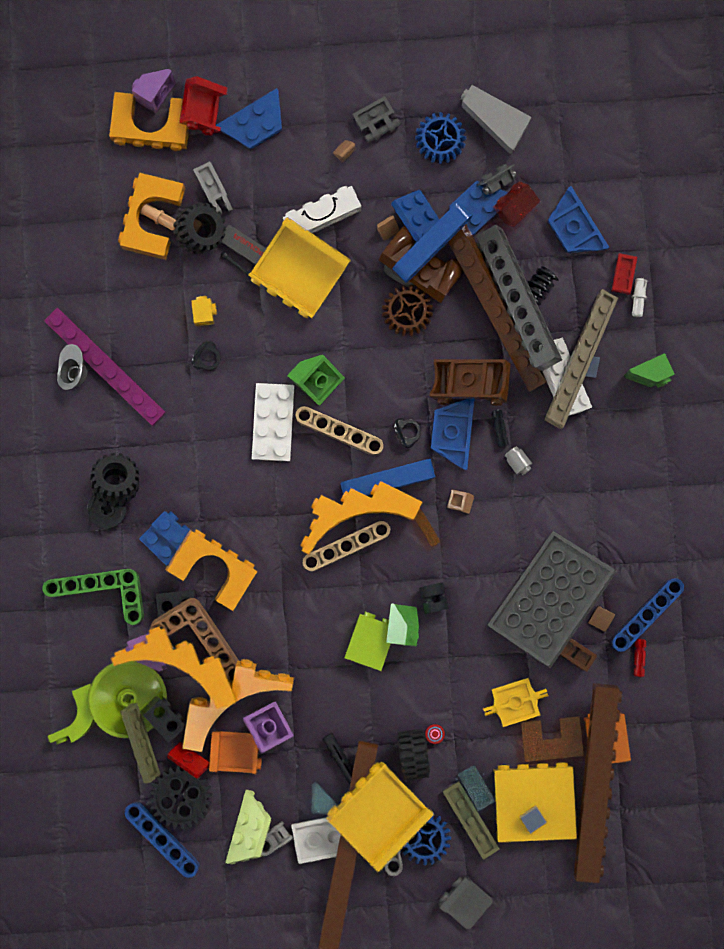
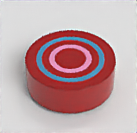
(434, 733)

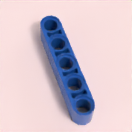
(432, 242)
(394, 477)
(656, 611)
(164, 849)

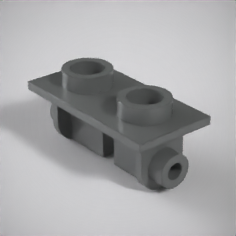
(504, 175)

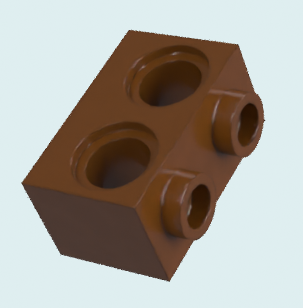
(578, 655)

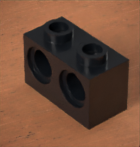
(175, 598)
(160, 721)

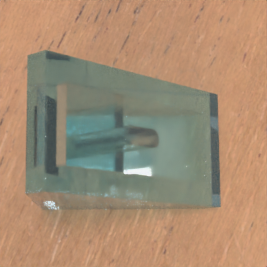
(321, 800)

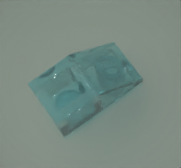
(476, 788)

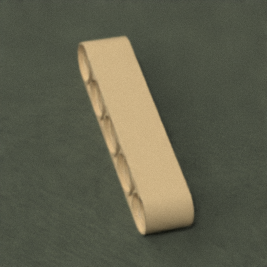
(332, 424)
(356, 546)

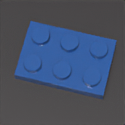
(415, 214)

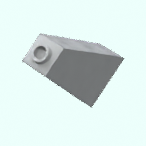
(496, 117)

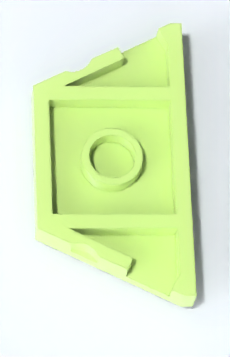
(249, 830)

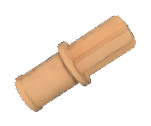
(158, 216)

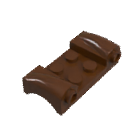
(434, 278)
(471, 380)

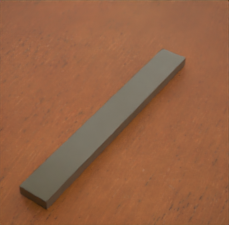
(581, 359)

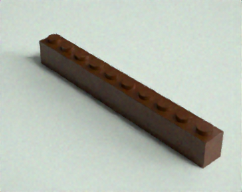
(481, 279)
(597, 782)

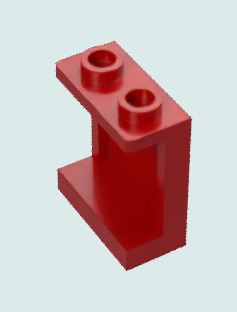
(201, 105)

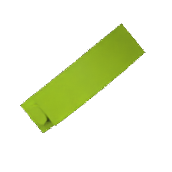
(82, 722)

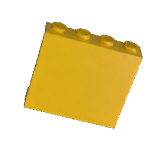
(299, 268)
(540, 786)
(379, 816)

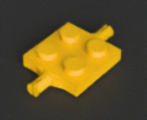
(515, 702)

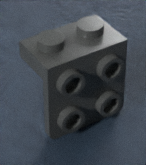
(465, 901)

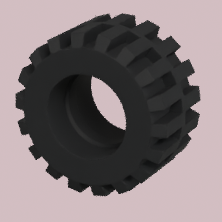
(211, 221)
(114, 466)
(413, 754)

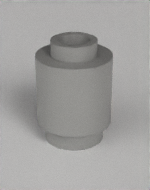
(518, 461)

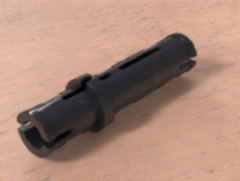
(330, 741)

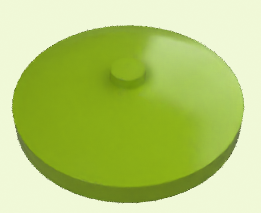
(119, 687)

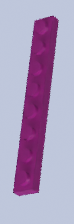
(105, 367)

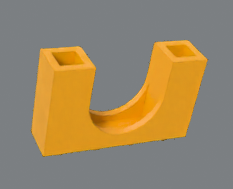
(124, 131)
(148, 190)
(239, 573)

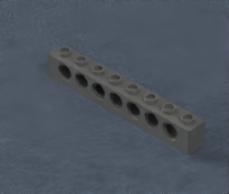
(549, 354)

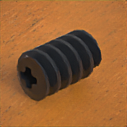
(540, 282)

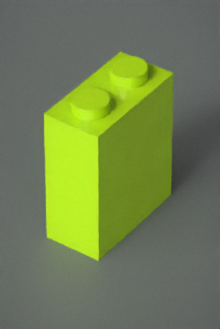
(369, 642)

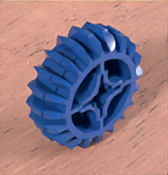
(433, 136)
(434, 851)

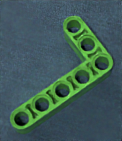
(100, 579)

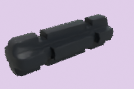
(500, 428)

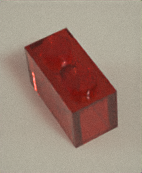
(516, 203)

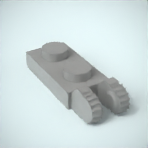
(212, 186)

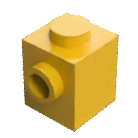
(203, 311)

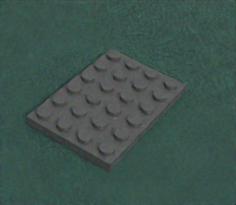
(552, 599)

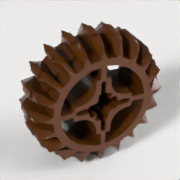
(399, 315)

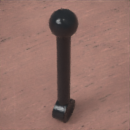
(224, 255)

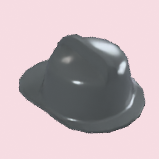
(71, 368)

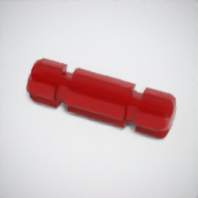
(639, 658)

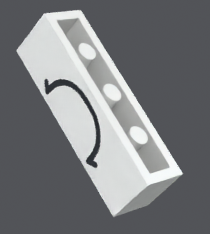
(326, 210)

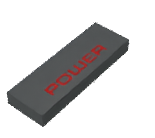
(242, 245)

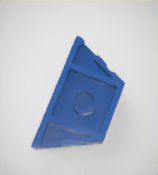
(255, 122)
(479, 205)
(575, 226)
(453, 432)

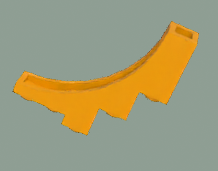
(384, 500)
(159, 648)
(245, 683)

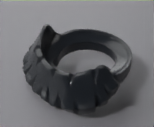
(197, 361)
(406, 442)

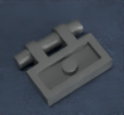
(373, 114)

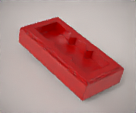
(624, 274)
(188, 760)

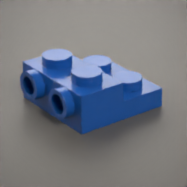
(165, 536)

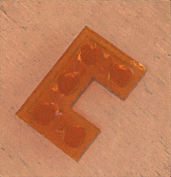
(542, 749)

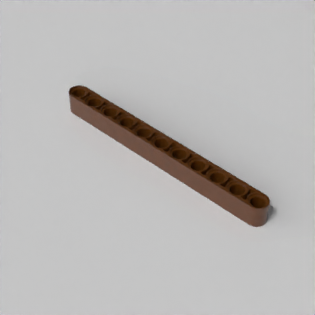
(344, 861)

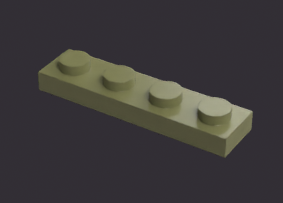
(140, 742)
(471, 820)

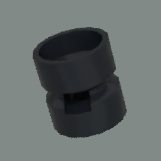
(430, 591)

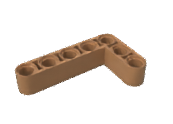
(202, 633)

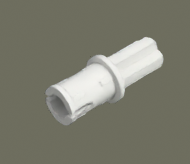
(639, 297)

